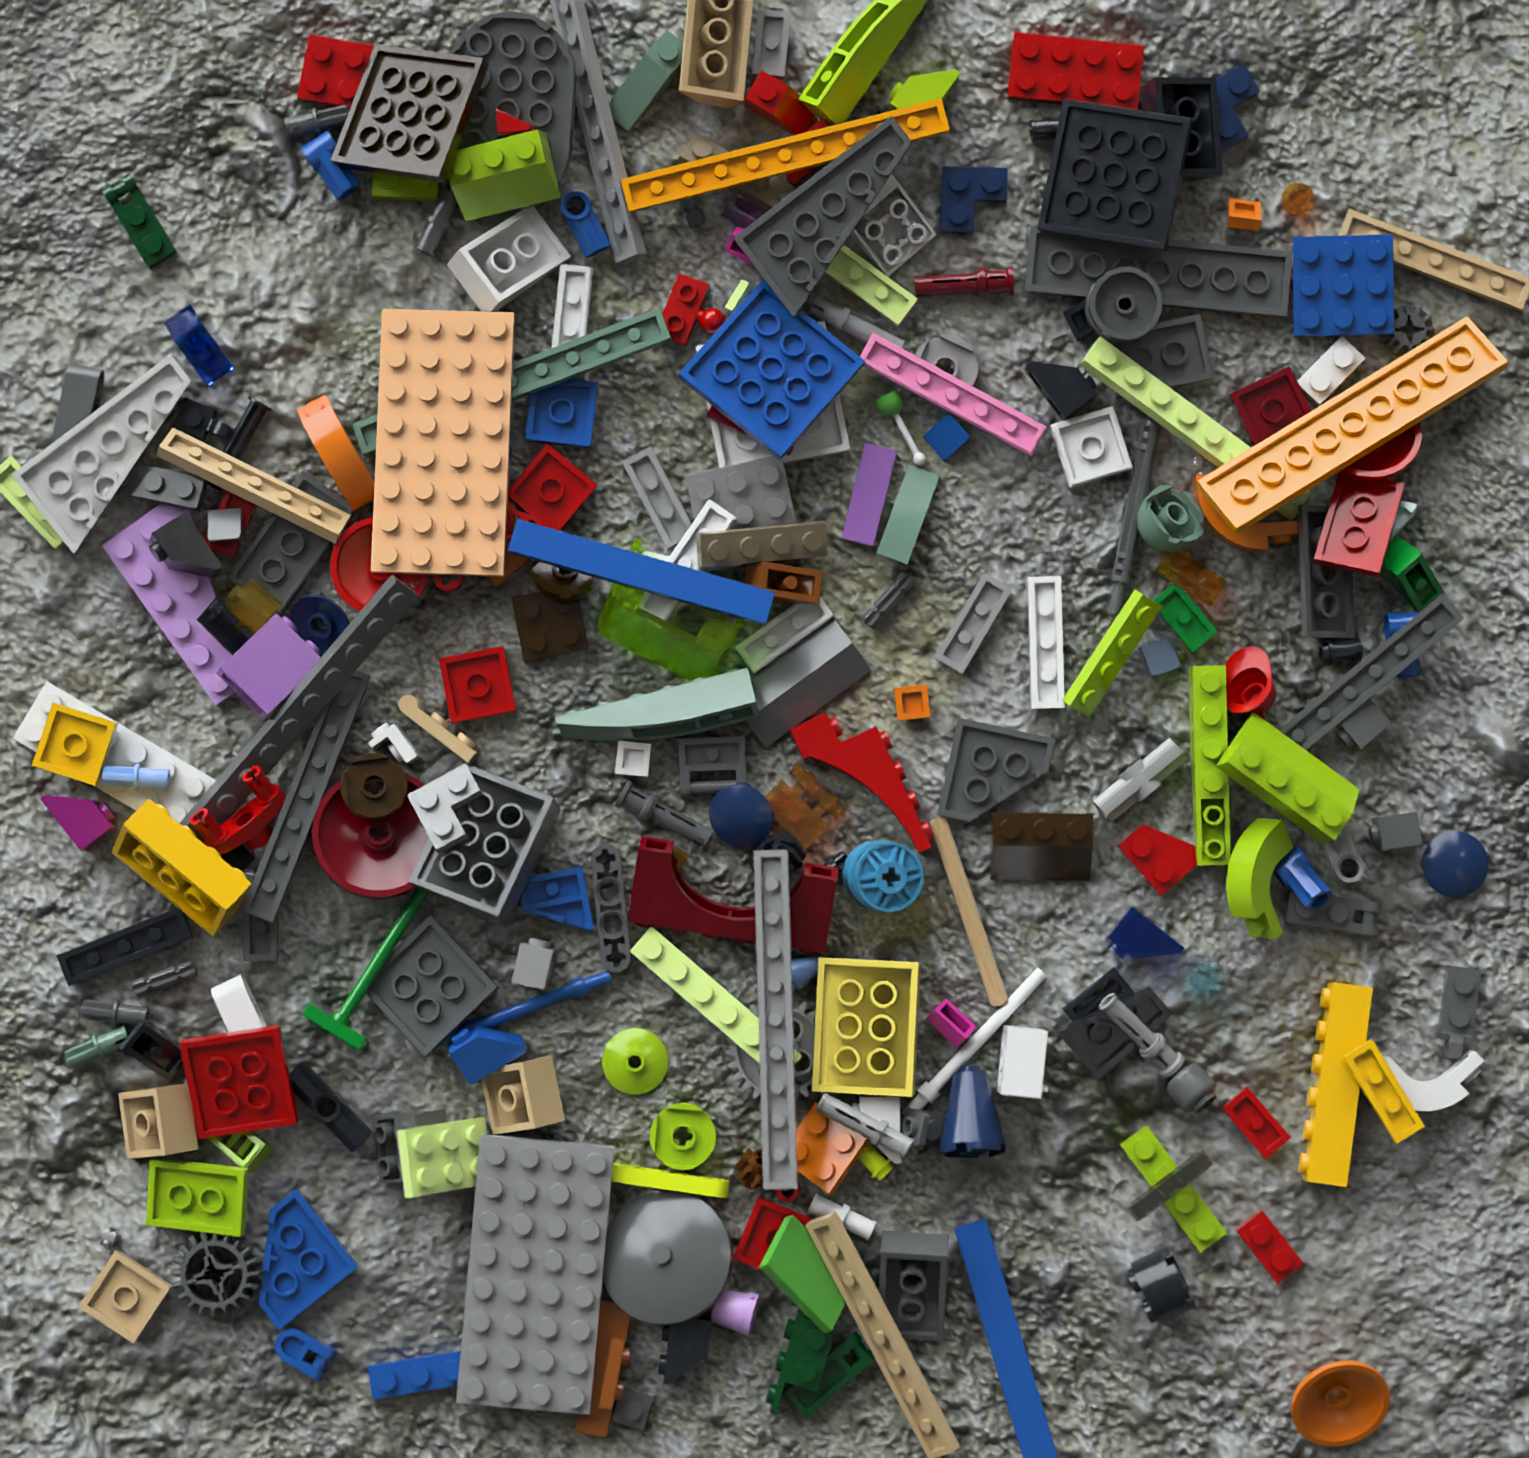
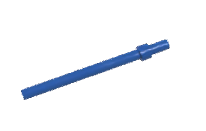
(577, 988)

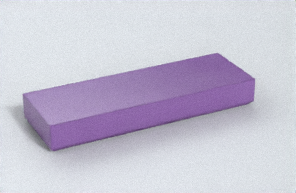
(868, 495)

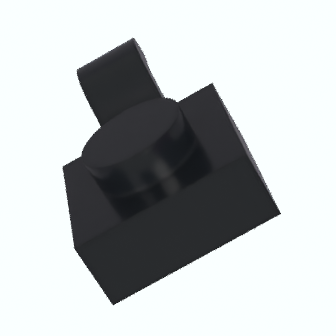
(199, 420)

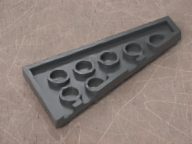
(810, 226)

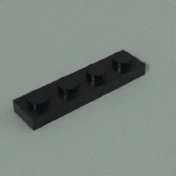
(124, 946)

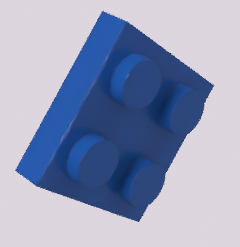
(563, 414)

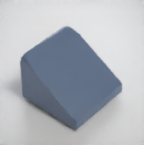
(1159, 657)

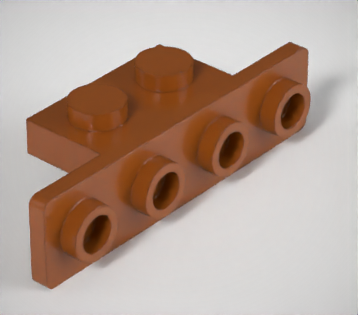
(609, 1359)

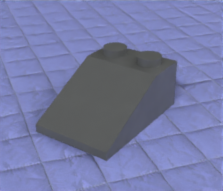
(915, 1282)

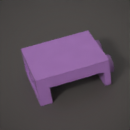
(269, 665)

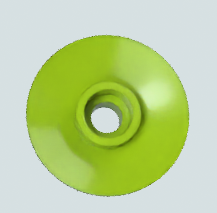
(645, 1046)

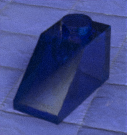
(198, 345)
(1139, 937)

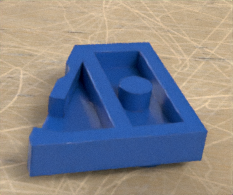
(559, 897)

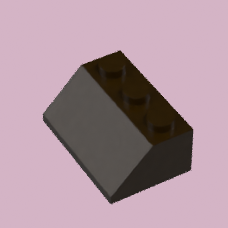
(1041, 846)

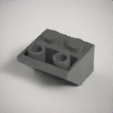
(387, 1139)

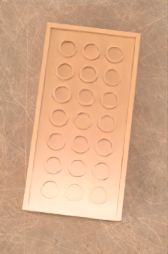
(443, 442)

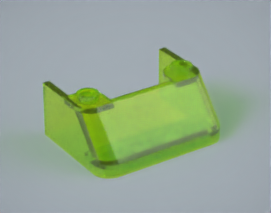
(661, 641)

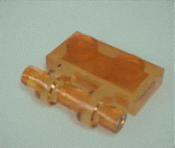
(795, 814)

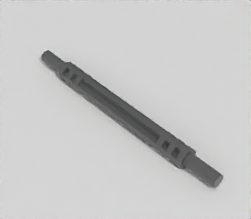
(1137, 493)

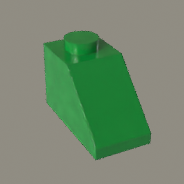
(1410, 574)

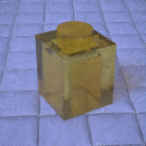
(252, 605)

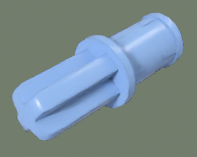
(136, 777)

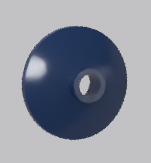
(308, 617)

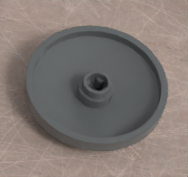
(667, 1257)

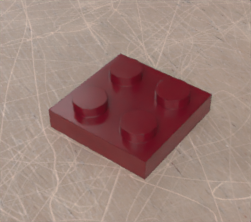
(1269, 404)

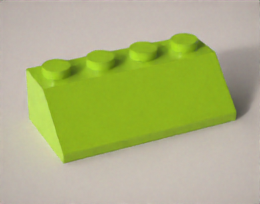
(1289, 779)

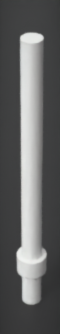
(929, 1091)

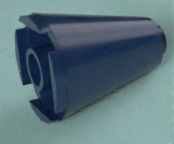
(971, 1118)

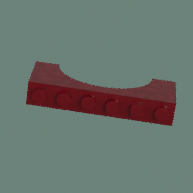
(667, 900)

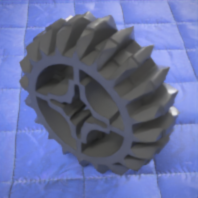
(220, 1288)

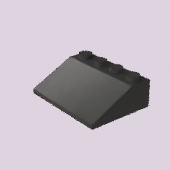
(502, 847)

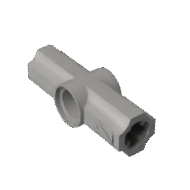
(1139, 780)

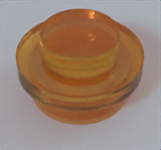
(1297, 199)

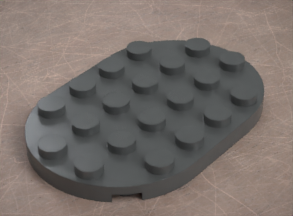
(526, 77)

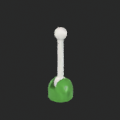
(891, 406)

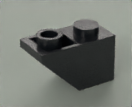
(685, 1347)

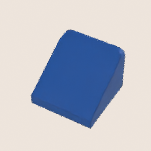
(946, 437)

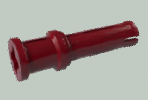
(981, 282)

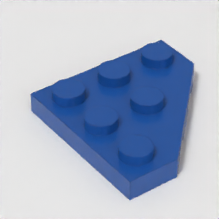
(299, 1259)

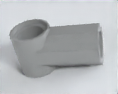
(1343, 850)

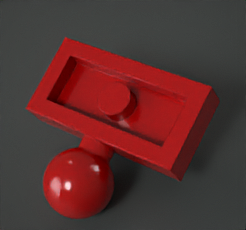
(685, 309)

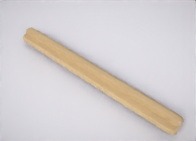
(968, 911)

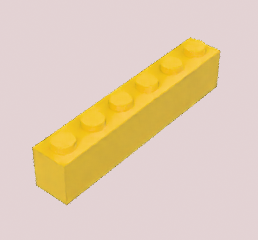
(1335, 1088)

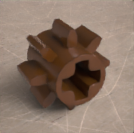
(751, 1169)

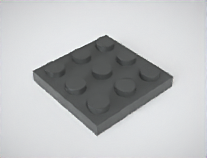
(430, 986)

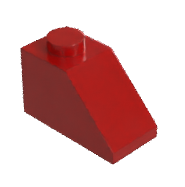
(778, 104)

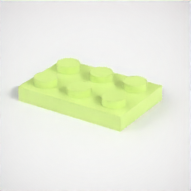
(440, 1156)

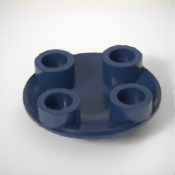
(741, 815)
(1455, 864)

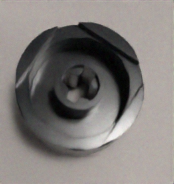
(1162, 1286)

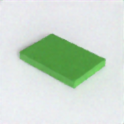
(802, 1274)

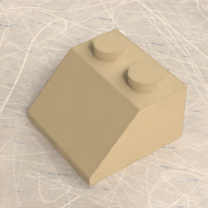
(523, 1096)
(158, 1121)

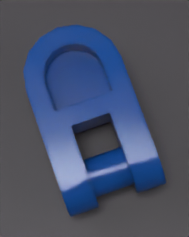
(293, 1346)

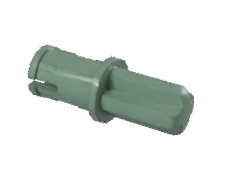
(96, 1048)

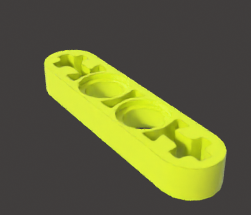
(670, 1180)

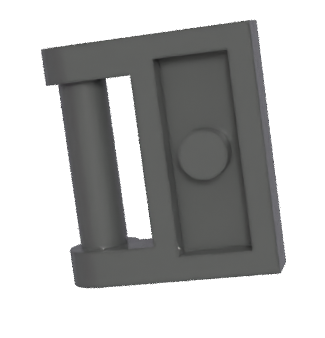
(710, 755)

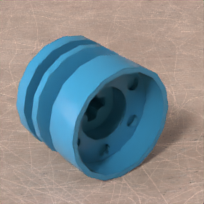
(864, 875)

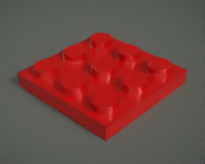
(239, 1081)

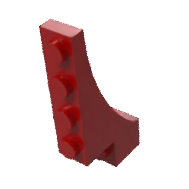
(868, 762)

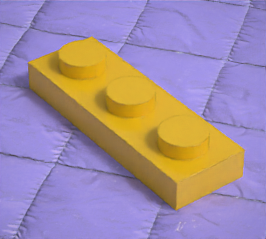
(1383, 1091)

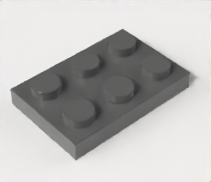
(1172, 352)

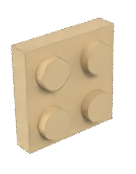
(125, 1296)

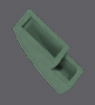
(907, 515)

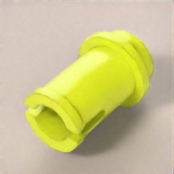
(875, 1162)

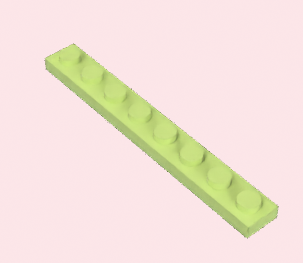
(1169, 409)

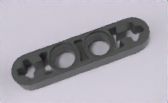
(607, 908)

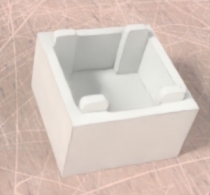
(1022, 1061)

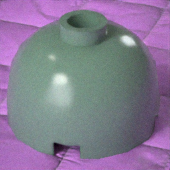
(1169, 520)

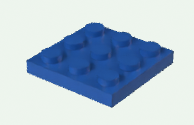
(1343, 285)

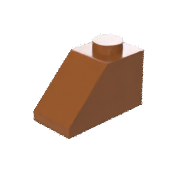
(788, 582)

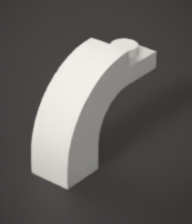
(1443, 1090)

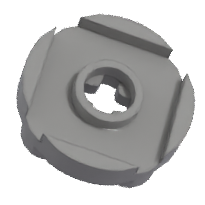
(954, 350)

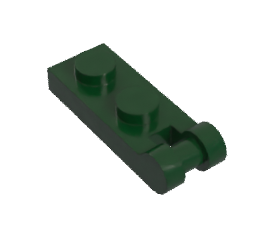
(140, 222)
(835, 1375)

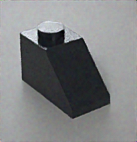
(1062, 386)
(184, 548)

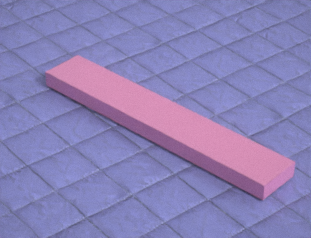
(952, 395)

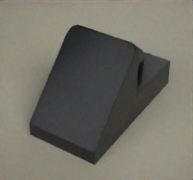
(153, 1050)

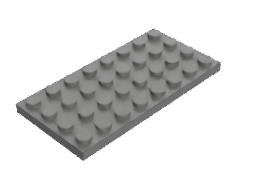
(535, 1274)

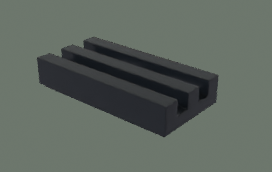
(1120, 982)

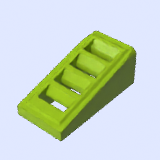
(256, 1155)

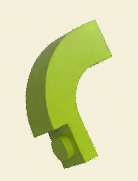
(1250, 876)

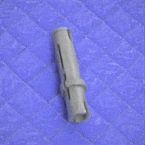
(849, 323)
(901, 1144)

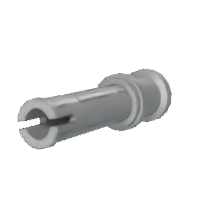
(1151, 1045)

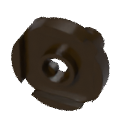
(561, 587)
(358, 776)

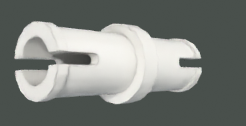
(851, 1220)

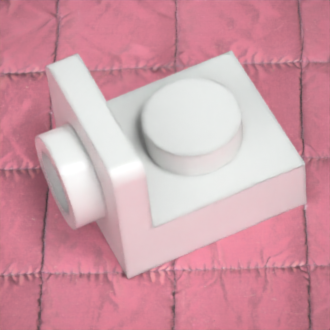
(401, 745)

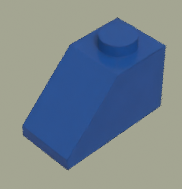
(484, 1051)

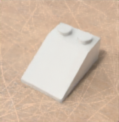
(507, 260)

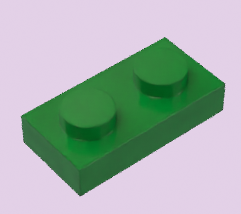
(1184, 618)

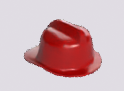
(1249, 682)

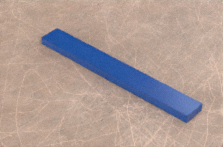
(641, 572)
(1005, 1340)

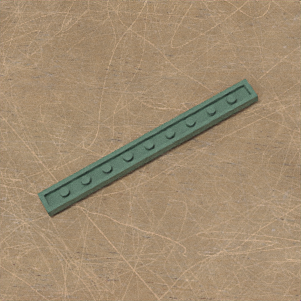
(565, 362)

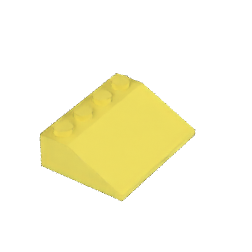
(866, 1026)

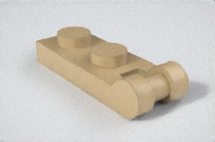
(437, 727)

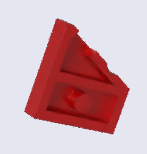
(1158, 857)

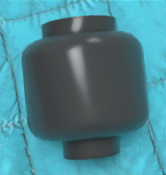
(1192, 1088)

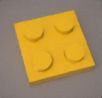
(75, 744)

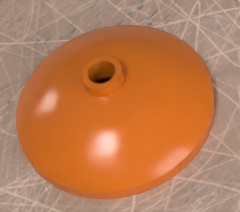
(1340, 1403)

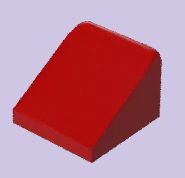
(510, 126)

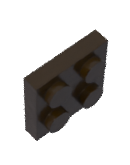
(548, 627)

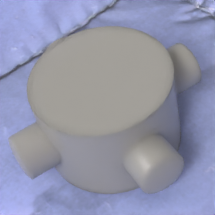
(109, 1237)

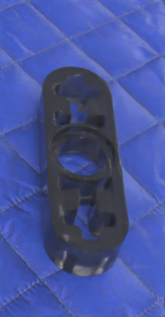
(1169, 1185)

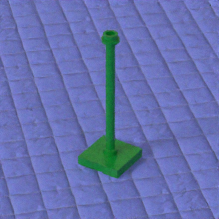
(339, 1022)

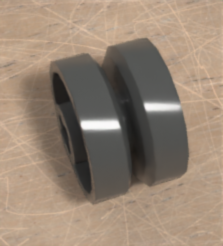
(1123, 285)

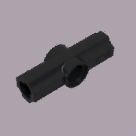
(344, 1122)

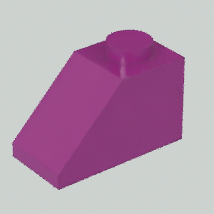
(82, 819)

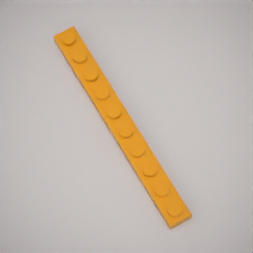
(773, 157)

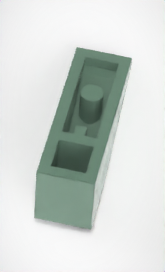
(647, 81)

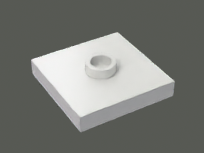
(1091, 447)

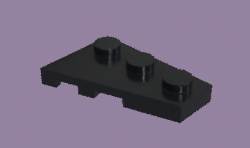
(1101, 1042)

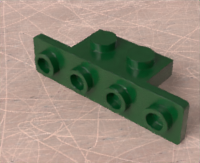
(803, 1358)

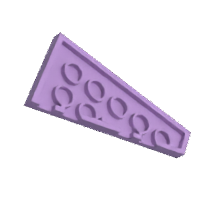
(172, 598)

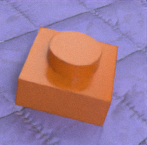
(1243, 214)
(912, 702)

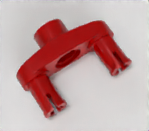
(249, 823)

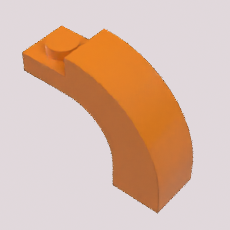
(337, 452)
(1251, 539)

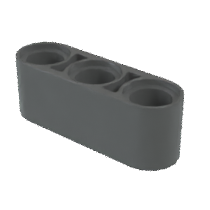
(78, 398)

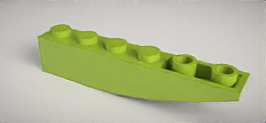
(858, 58)
(1207, 746)

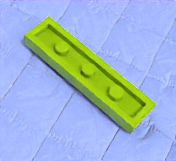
(1112, 653)
(1184, 1206)

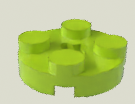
(668, 1148)

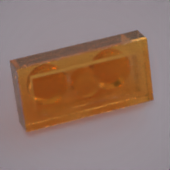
(1191, 576)

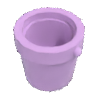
(736, 1311)

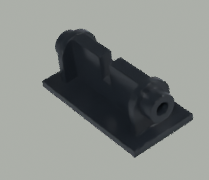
(222, 626)

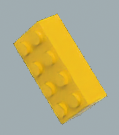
(181, 867)

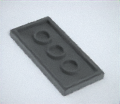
(285, 553)

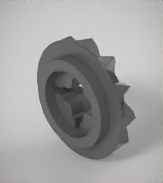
(1398, 342)

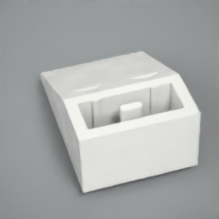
(892, 228)

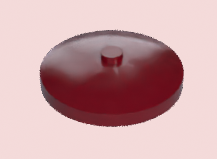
(367, 855)

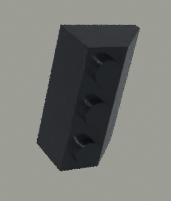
(1196, 100)

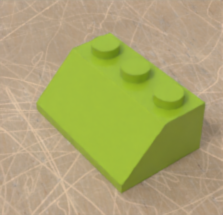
(503, 175)

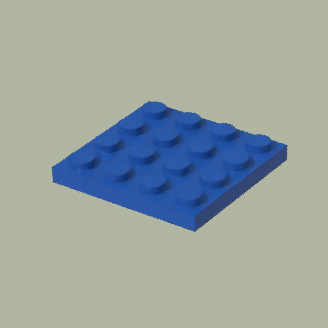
(771, 370)

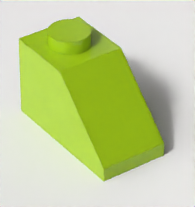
(923, 89)

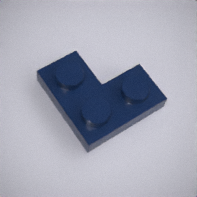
(1233, 90)
(962, 188)

